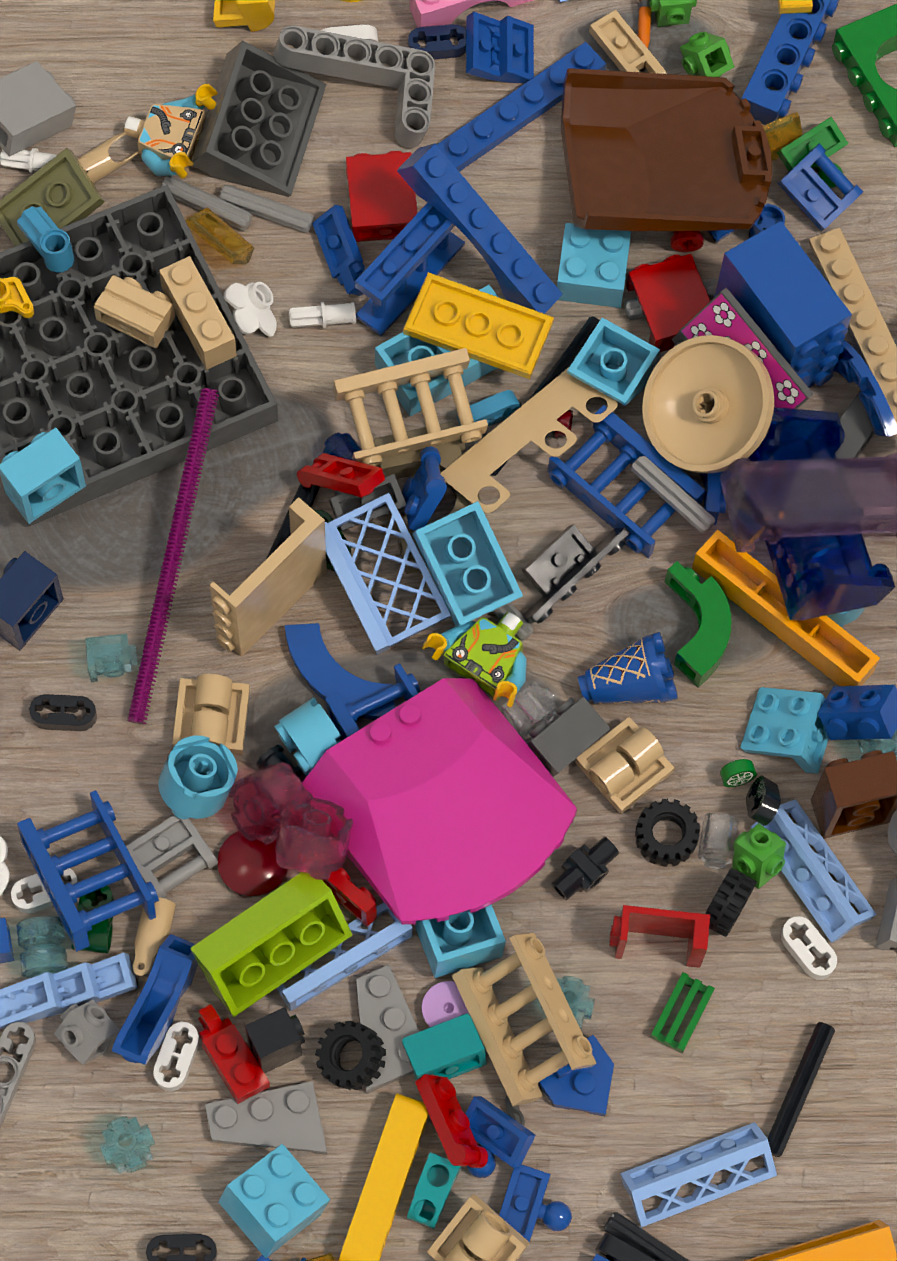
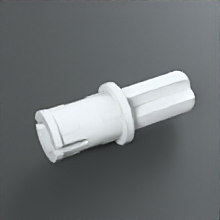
(26, 160)
(322, 315)

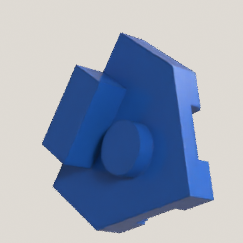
(582, 1088)

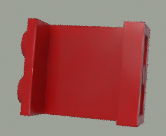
(379, 196)
(668, 296)
(664, 923)

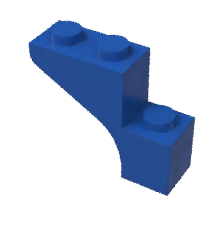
(157, 1002)

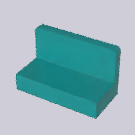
(446, 1049)

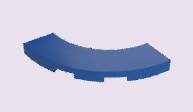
(855, 370)
(325, 674)

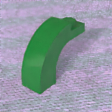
(709, 603)

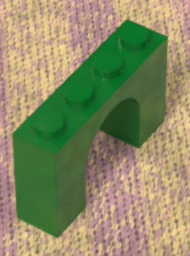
(859, 48)

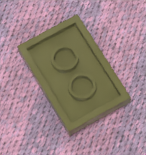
(57, 187)

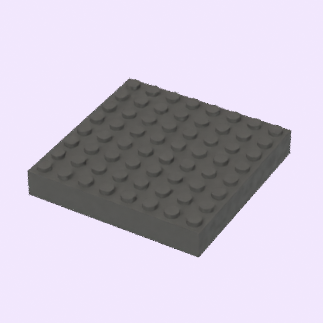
(105, 392)

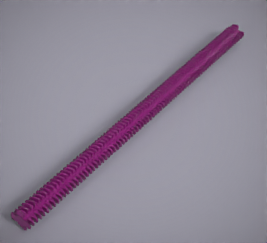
(172, 556)

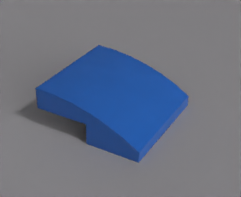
(499, 48)

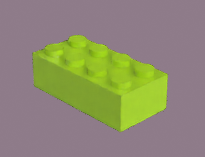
(271, 942)

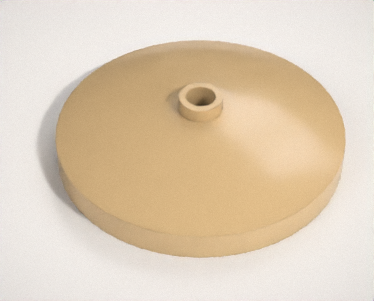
(682, 397)

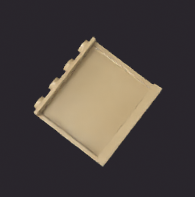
(274, 585)

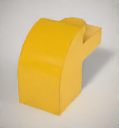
(254, 13)

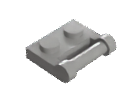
(165, 845)

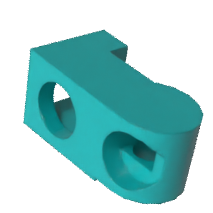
(432, 1190)

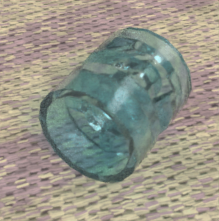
(41, 946)

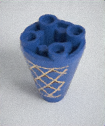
(632, 675)

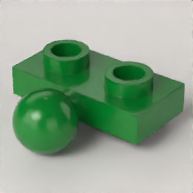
(826, 134)

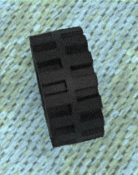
(673, 812)
(729, 901)
(332, 1047)

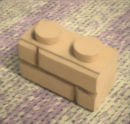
(135, 310)

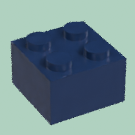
(27, 598)

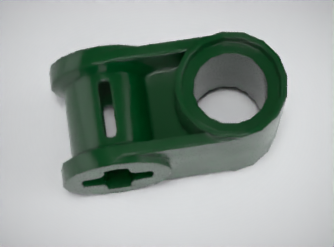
(101, 933)

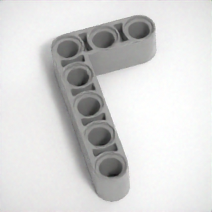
(368, 69)

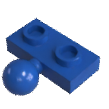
(498, 1135)
(524, 1203)

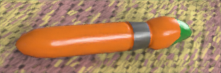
(644, 22)

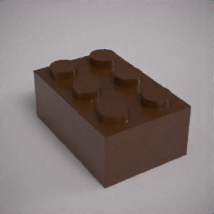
(856, 794)

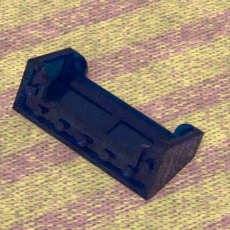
(824, 571)

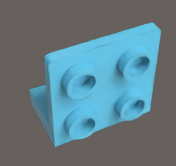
(787, 726)

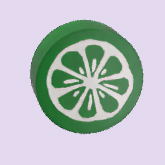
(738, 773)

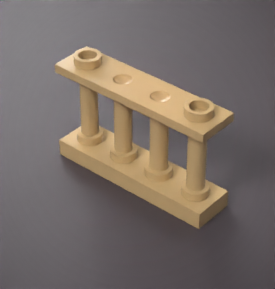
(418, 374)
(496, 1034)

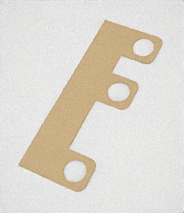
(526, 424)

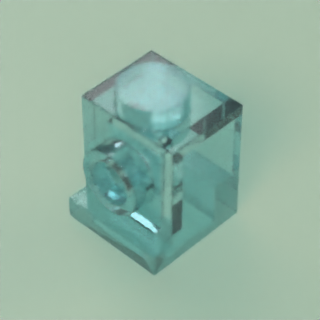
(110, 656)

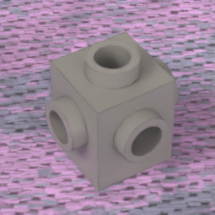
(86, 1031)

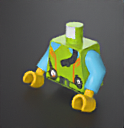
(485, 654)

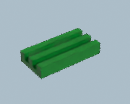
(695, 985)

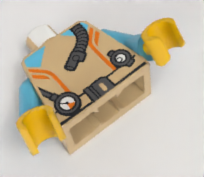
(171, 132)

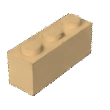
(198, 313)

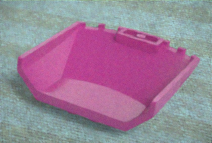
(443, 803)

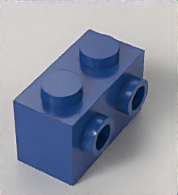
(860, 712)

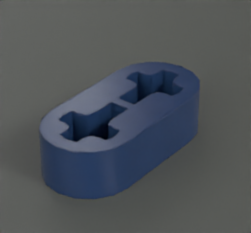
(438, 40)

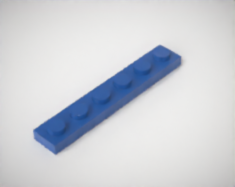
(516, 109)

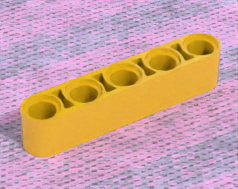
(385, 1180)

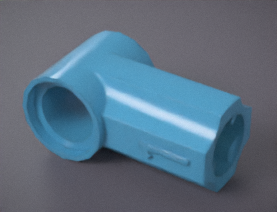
(47, 238)

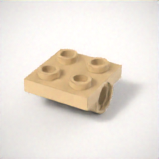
(212, 709)
(625, 764)
(478, 1235)

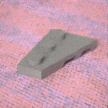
(387, 1013)
(270, 1119)

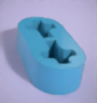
(495, 408)

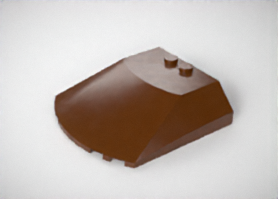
(661, 152)

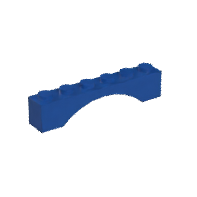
(445, 188)

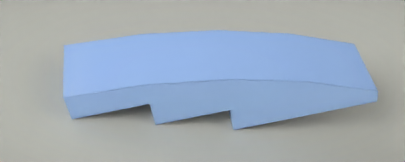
(55, 993)

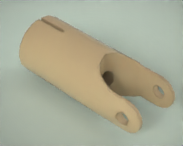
(98, 162)
(151, 936)

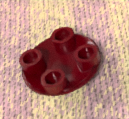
(249, 866)

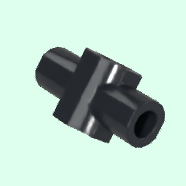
(585, 868)

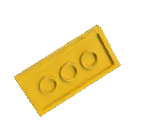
(486, 325)

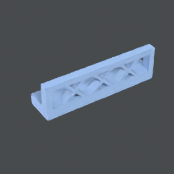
(810, 874)
(347, 962)
(698, 1166)

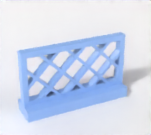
(356, 588)

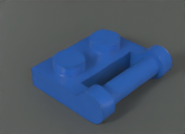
(813, 194)
(424, 490)

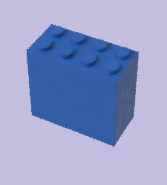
(788, 301)

